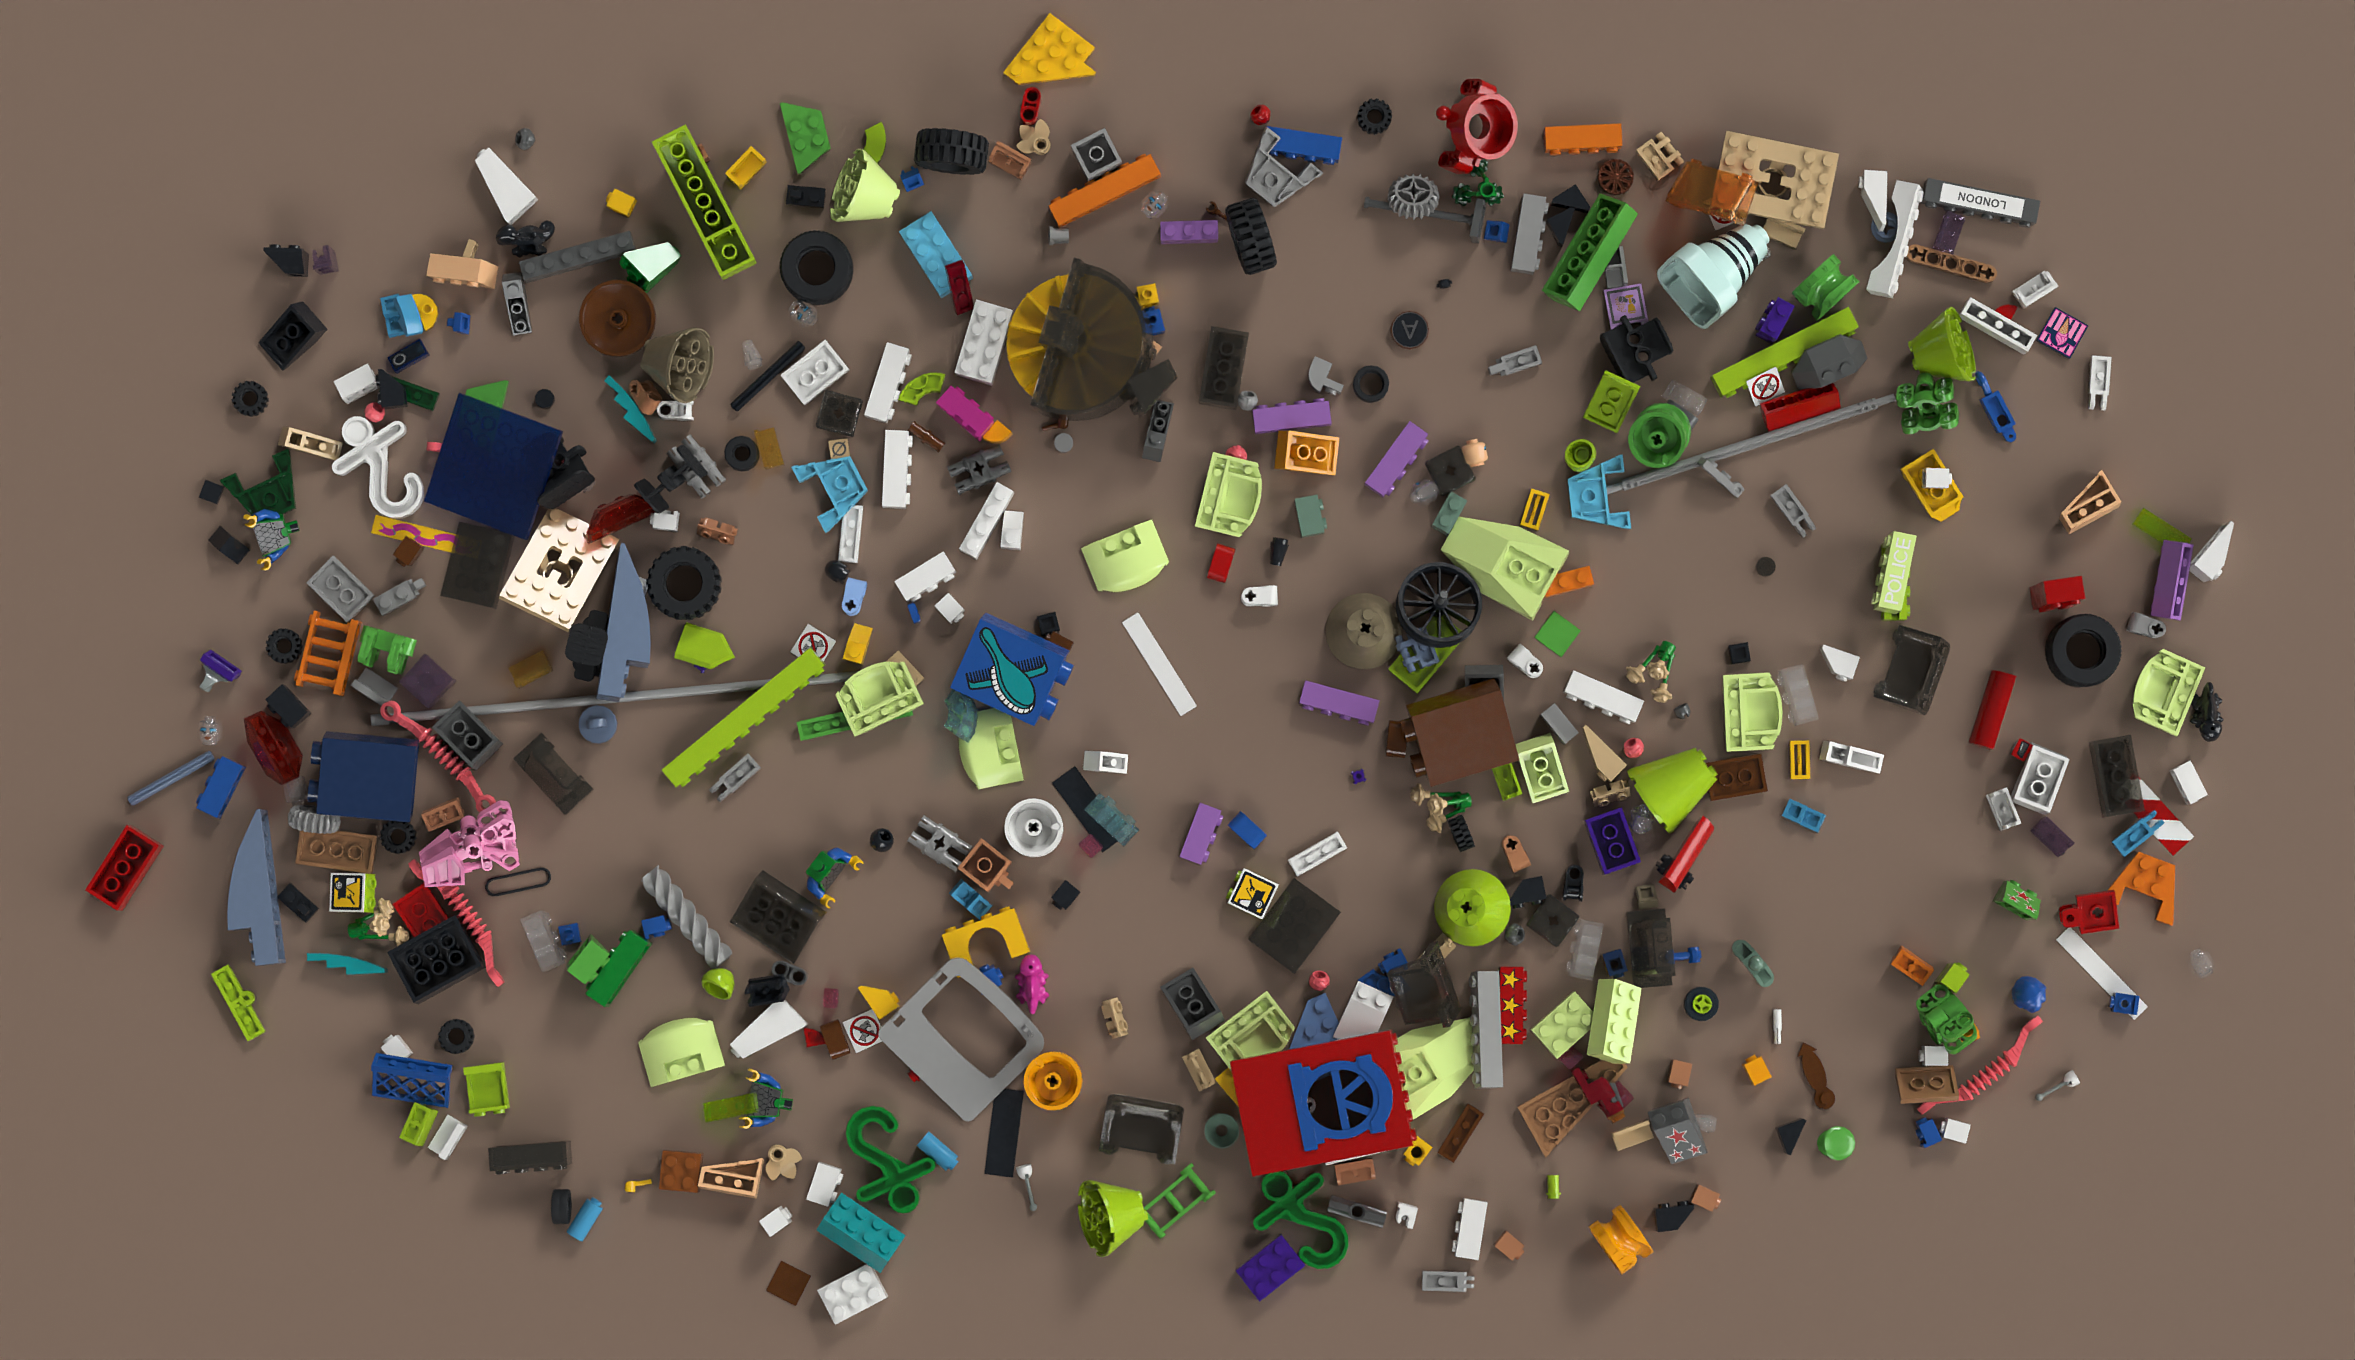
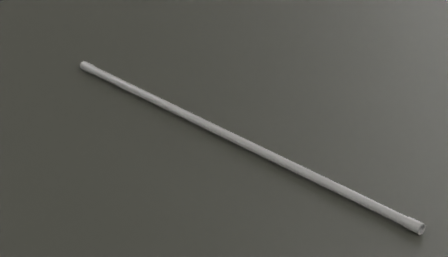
(377, 719)

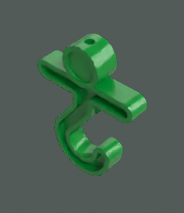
(895, 1174)
(1289, 1206)

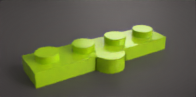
(239, 1002)

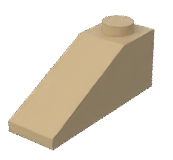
(310, 443)
(1604, 759)

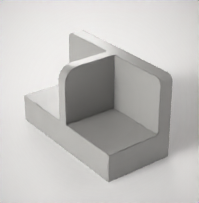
(1616, 270)

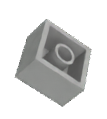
(1096, 155)

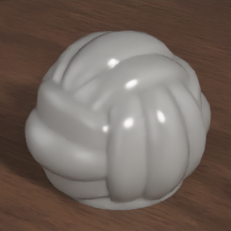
(1247, 400)

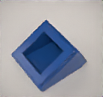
(1496, 231)

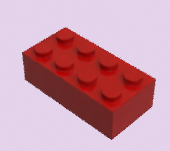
(2057, 594)
(124, 868)

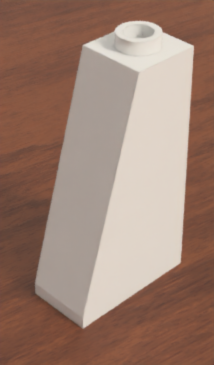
(508, 191)
(771, 1026)

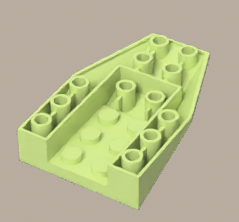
(1505, 562)
(1435, 1063)

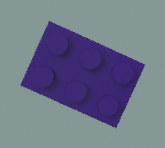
(1612, 841)
(1270, 1267)

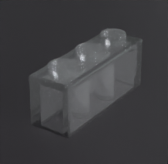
(1797, 695)
(543, 941)
(1584, 949)

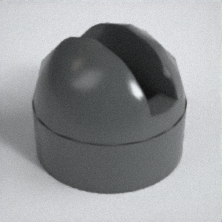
(1681, 710)

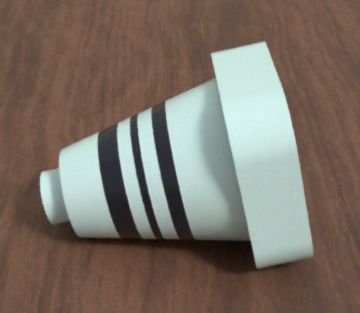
(1709, 275)

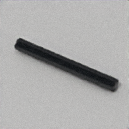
(767, 376)

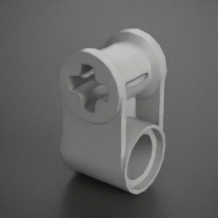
(2142, 625)

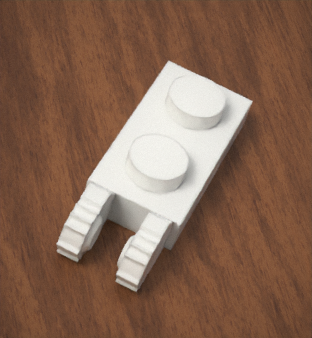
(2099, 380)

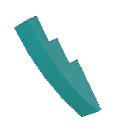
(634, 415)
(352, 964)

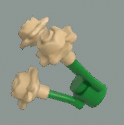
(1656, 670)
(1437, 804)
(378, 925)

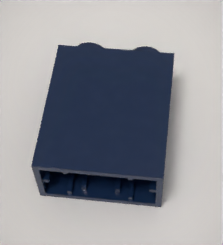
(364, 776)

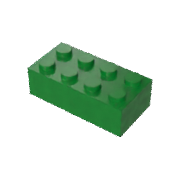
(619, 968)

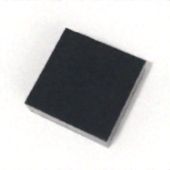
(211, 492)
(1048, 623)
(1739, 653)

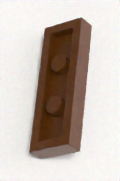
(1460, 1133)

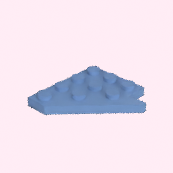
(1316, 1025)

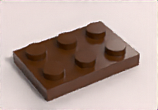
(1738, 777)

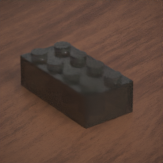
(1223, 368)
(2116, 776)
(527, 1156)

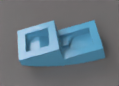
(391, 316)
(410, 317)
(1803, 815)
(970, 899)

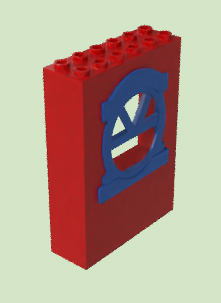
(1276, 1113)

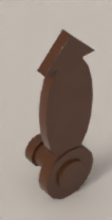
(1816, 1077)

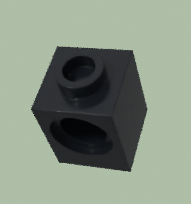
(1065, 895)

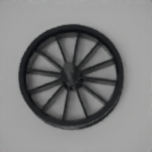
(1438, 604)

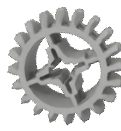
(1424, 201)
(305, 819)

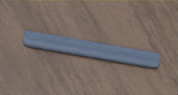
(170, 778)

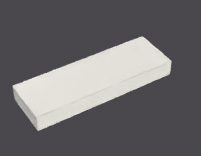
(851, 535)
(1317, 854)

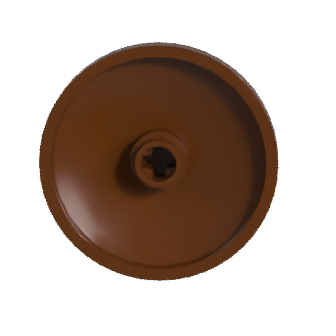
(617, 318)

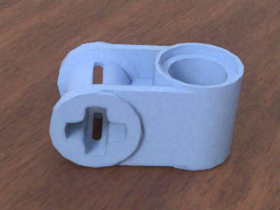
(854, 593)

